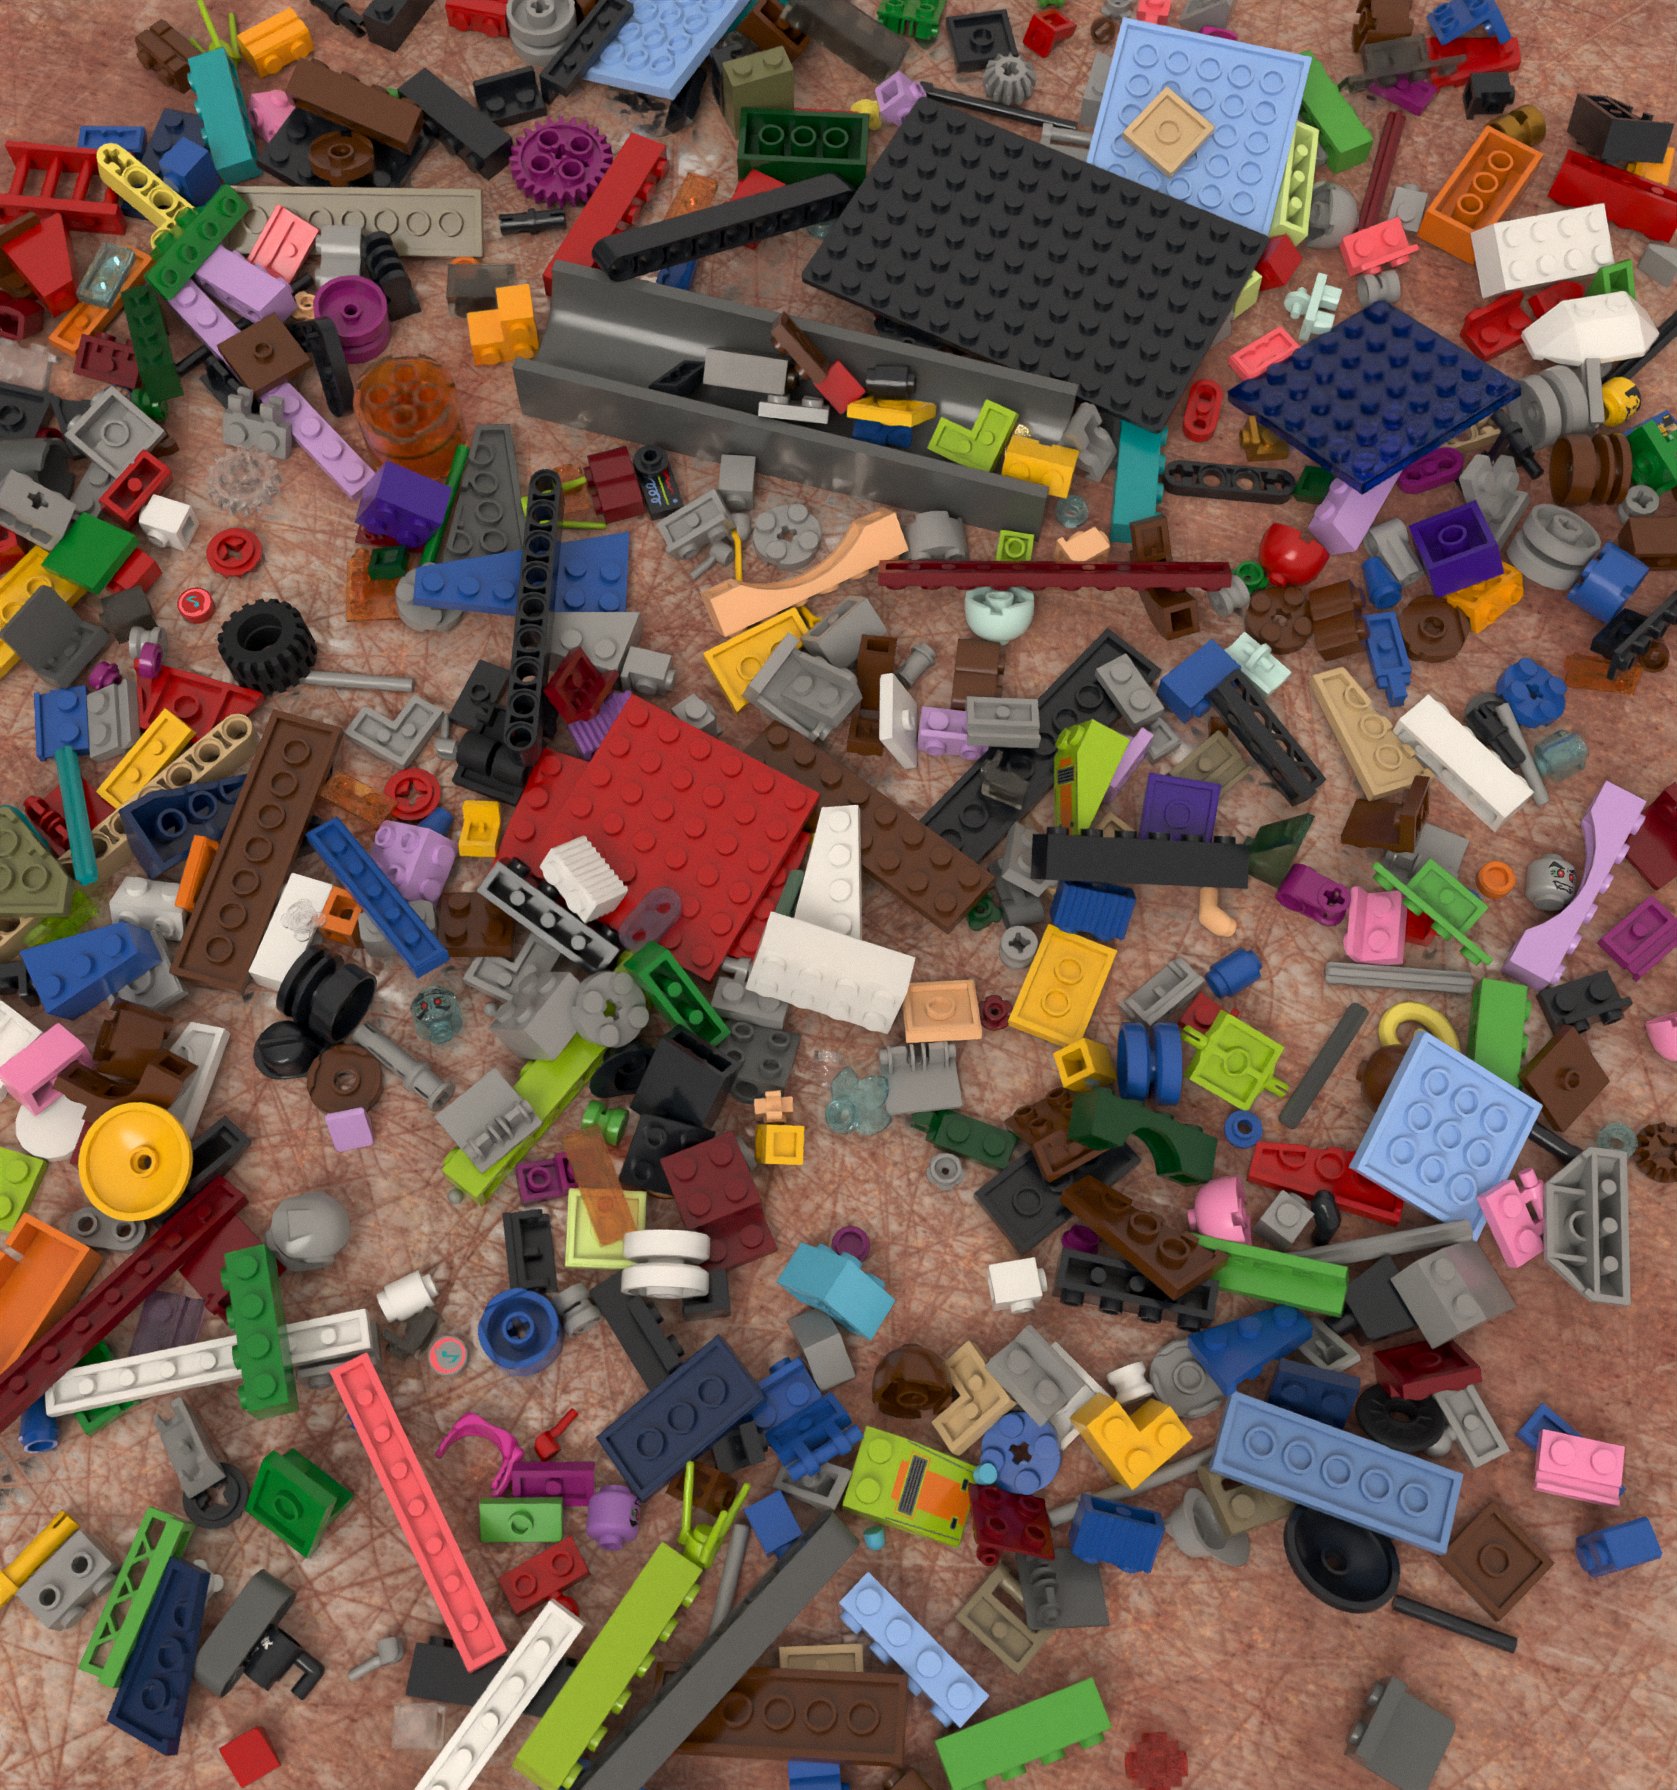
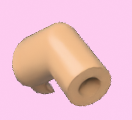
(1213, 917)

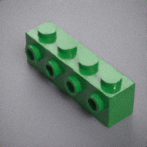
(260, 1333)

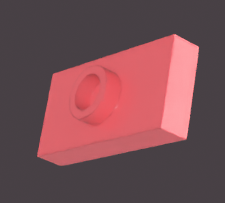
(1263, 352)

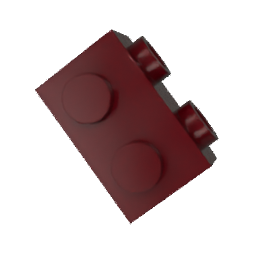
(579, 688)

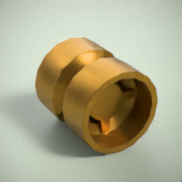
(1522, 124)

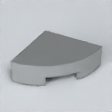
(1163, 742)

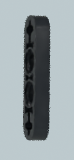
(1228, 487)

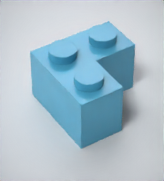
(838, 1288)

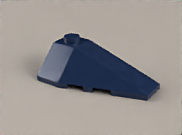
(165, 821)

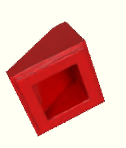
(250, 1756)

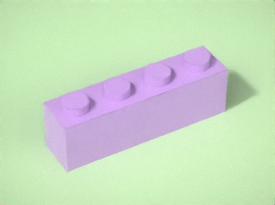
(244, 286)
(1347, 515)

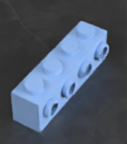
(913, 1650)

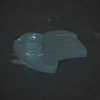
(863, 1101)

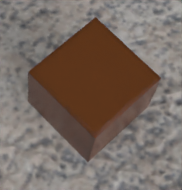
(1216, 724)

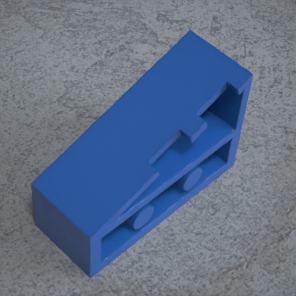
(89, 967)

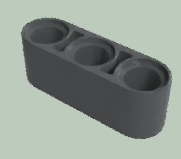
(240, 1631)

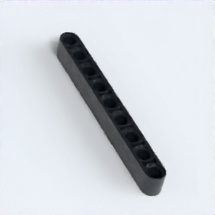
(722, 227)
(534, 629)

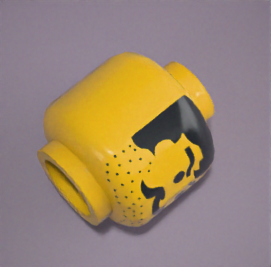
(1620, 401)

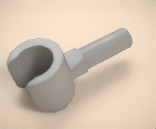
(719, 553)
(446, 747)
(389, 1651)

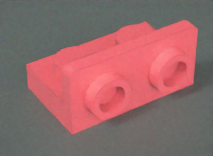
(1376, 246)

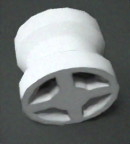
(1130, 1383)

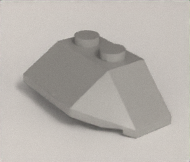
(1590, 1225)

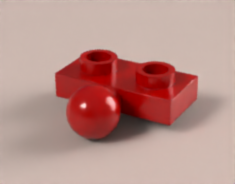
(546, 1578)

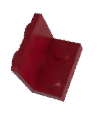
(1655, 844)

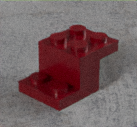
(720, 1200)

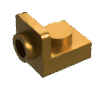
(1261, 443)

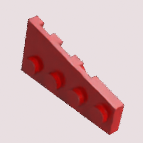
(1309, 1170)

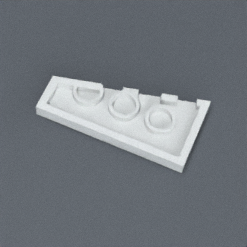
(833, 874)

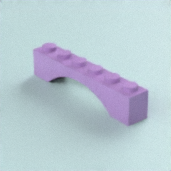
(1605, 827)

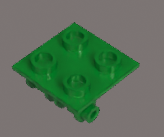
(925, 12)

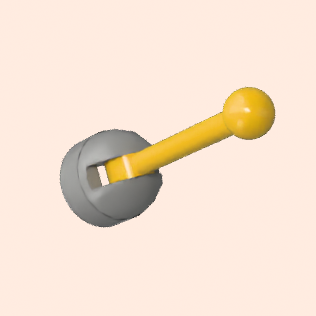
(739, 534)

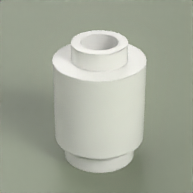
(407, 1296)

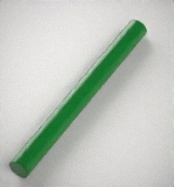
(453, 480)

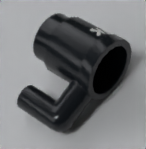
(275, 1658)

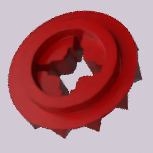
(237, 540)
(425, 785)

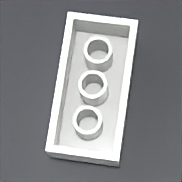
(1542, 250)
(830, 973)

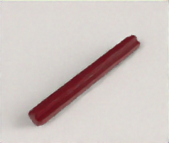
(1381, 170)

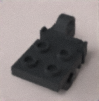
(485, 760)

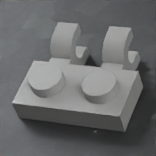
(263, 430)

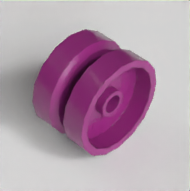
(358, 313)

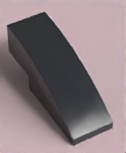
(213, 1155)

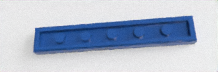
(378, 897)

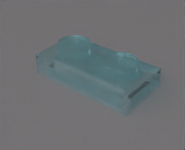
(106, 275)

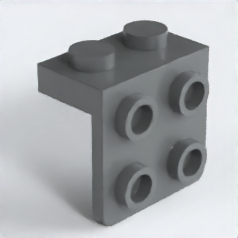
(53, 638)
(1399, 1736)

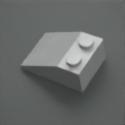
(1452, 1292)

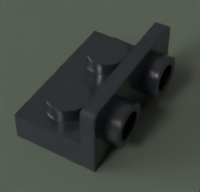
(510, 97)
(1583, 1003)

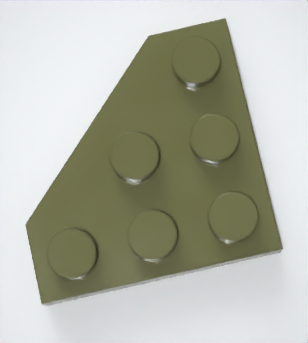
(29, 874)

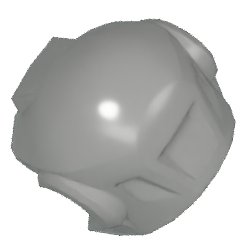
(308, 1231)

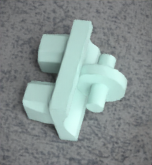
(1301, 303)
(1258, 665)

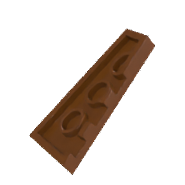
(1157, 1251)

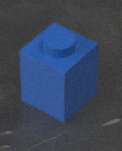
(773, 1524)

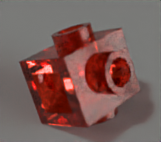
(1139, 1762)

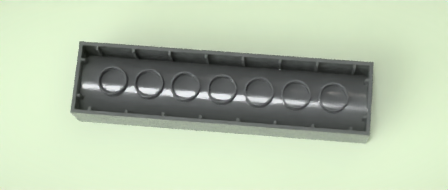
(619, 337)

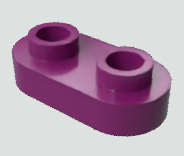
(1428, 471)

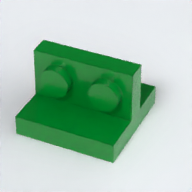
(1653, 458)
(296, 1500)

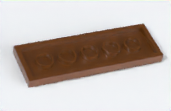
(803, 1717)

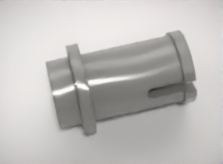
(920, 658)

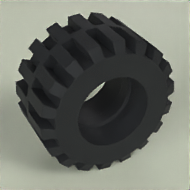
(258, 627)

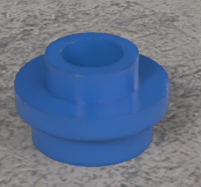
(1238, 1139)

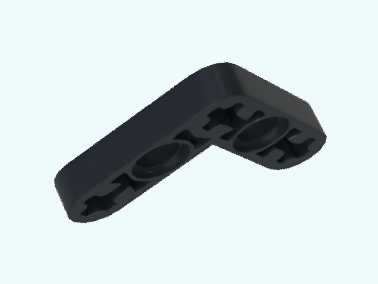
(322, 339)

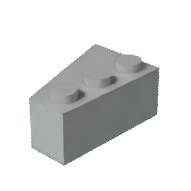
(601, 635)

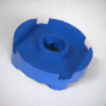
(1527, 678)
(1044, 1446)

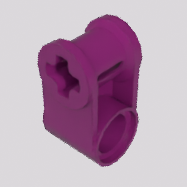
(1310, 894)

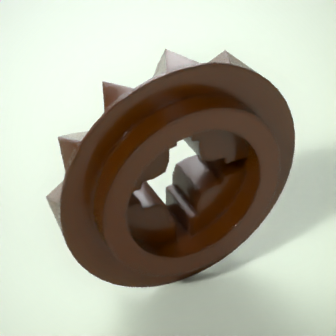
(1648, 1144)

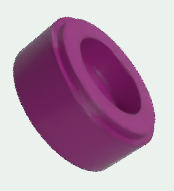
(150, 660)

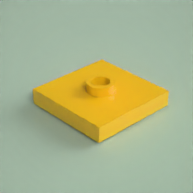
(892, 411)

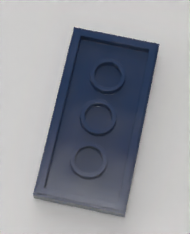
(681, 1418)

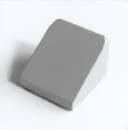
(1659, 263)

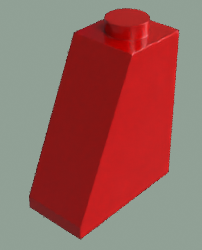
(47, 263)

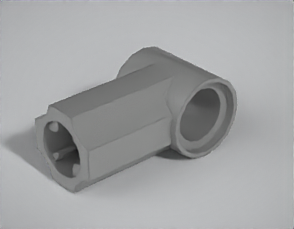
(1390, 544)

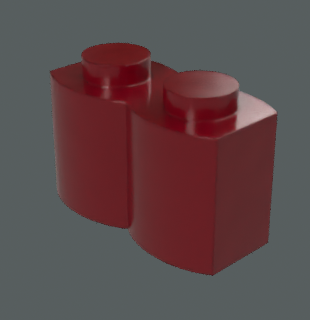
(19, 317)
(615, 484)

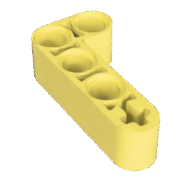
(122, 171)

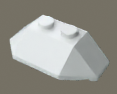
(1592, 327)

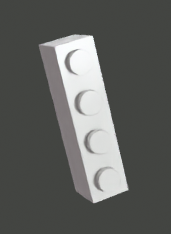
(1463, 763)

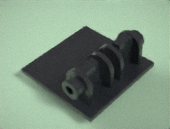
(654, 1140)

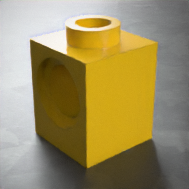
(779, 1144)

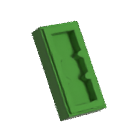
(521, 1519)

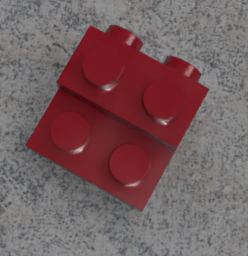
(1418, 1371)

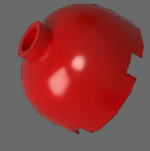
(1289, 557)

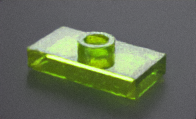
(61, 927)

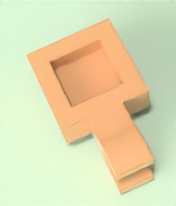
(774, 1108)

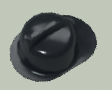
(288, 1050)
(622, 1069)

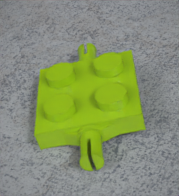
(1234, 1061)

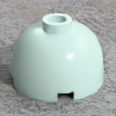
(999, 614)

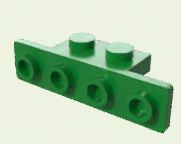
(192, 240)

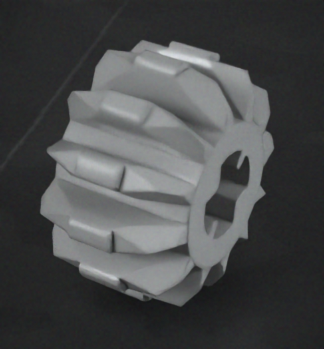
(1009, 79)

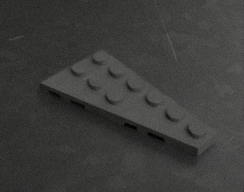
(489, 504)

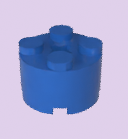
(1608, 583)
(498, 1332)

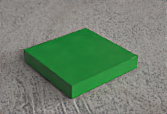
(90, 553)

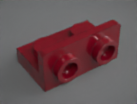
(107, 361)

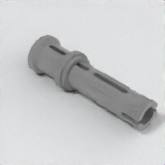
(416, 1075)

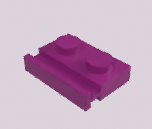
(1641, 938)

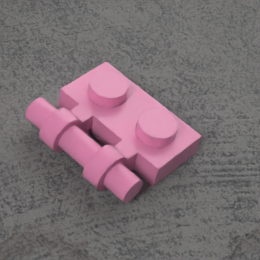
(1510, 1220)

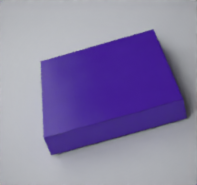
(1179, 807)

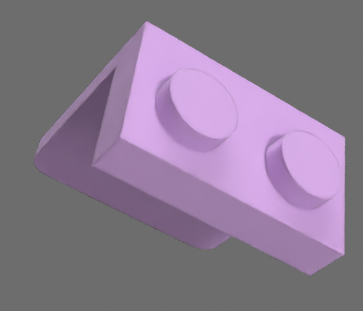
(414, 859)

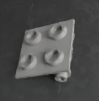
(1434, 843)
(920, 1077)
(488, 1120)

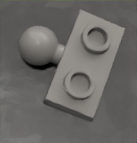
(1469, 1426)

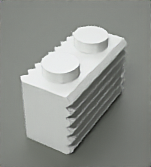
(583, 879)

